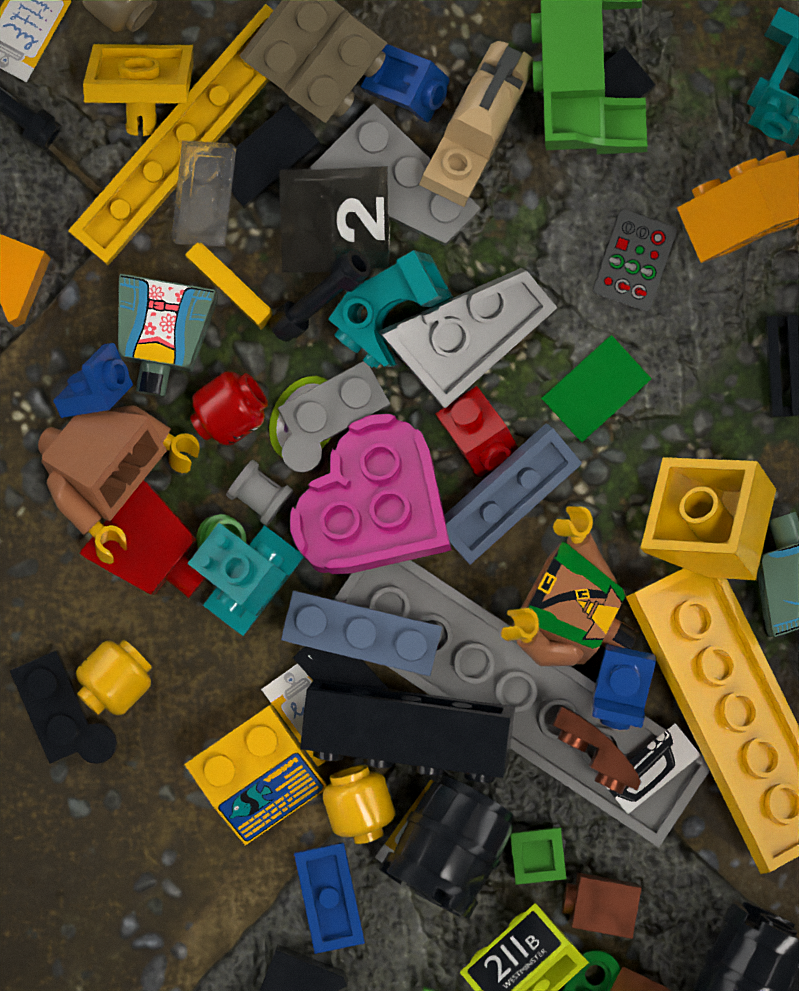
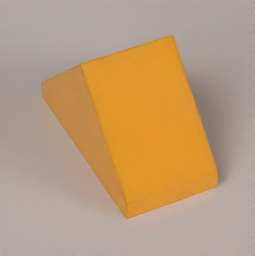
(20, 278)

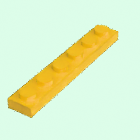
(155, 167)

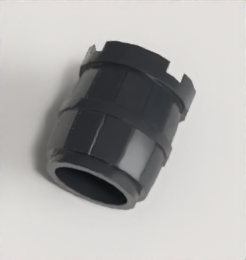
(450, 846)
(752, 953)

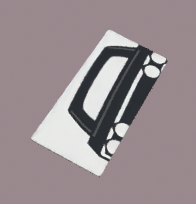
(657, 766)

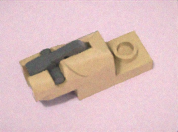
(478, 123)

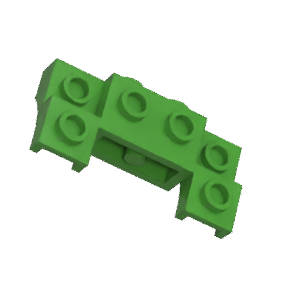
(574, 81)

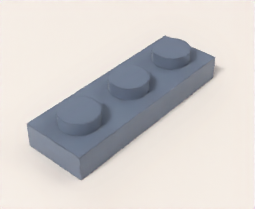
(509, 493)
(361, 633)

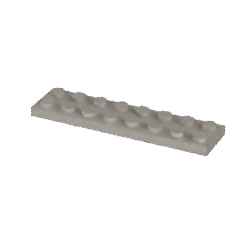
(483, 667)

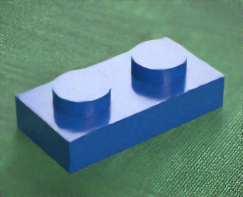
(329, 897)

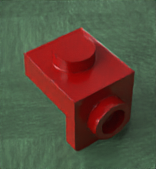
(477, 431)

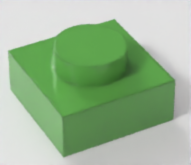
(537, 855)

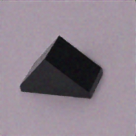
(301, 973)

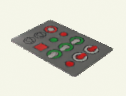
(635, 260)

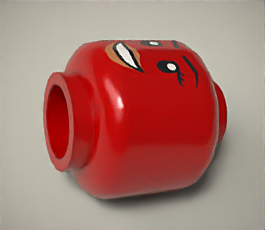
(228, 408)

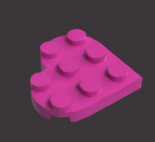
(374, 503)

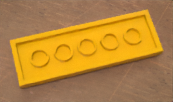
(728, 705)

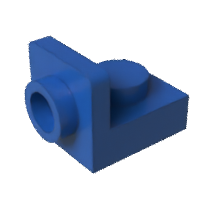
(408, 83)
(97, 385)
(622, 687)

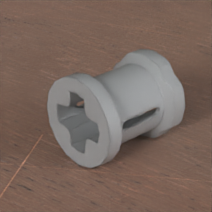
(259, 492)

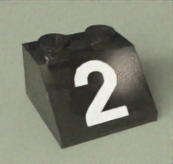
(333, 213)

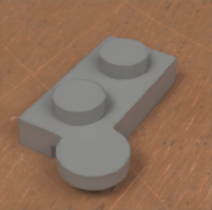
(328, 412)

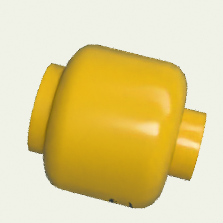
(113, 678)
(358, 804)

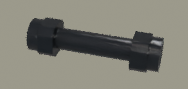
(39, 127)
(346, 274)

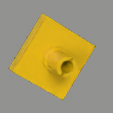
(139, 78)

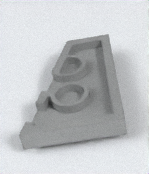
(379, 142)
(468, 334)

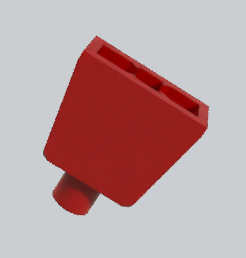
(155, 545)

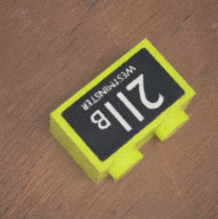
(525, 957)

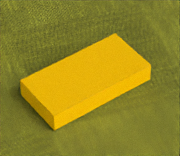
(229, 285)

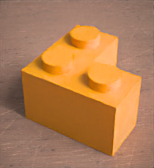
(748, 206)

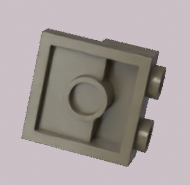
(316, 54)

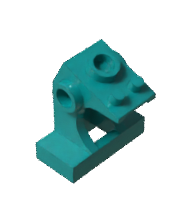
(776, 110)
(411, 279)
(244, 573)

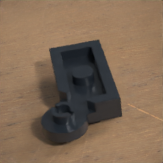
(59, 712)

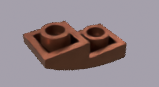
(613, 766)

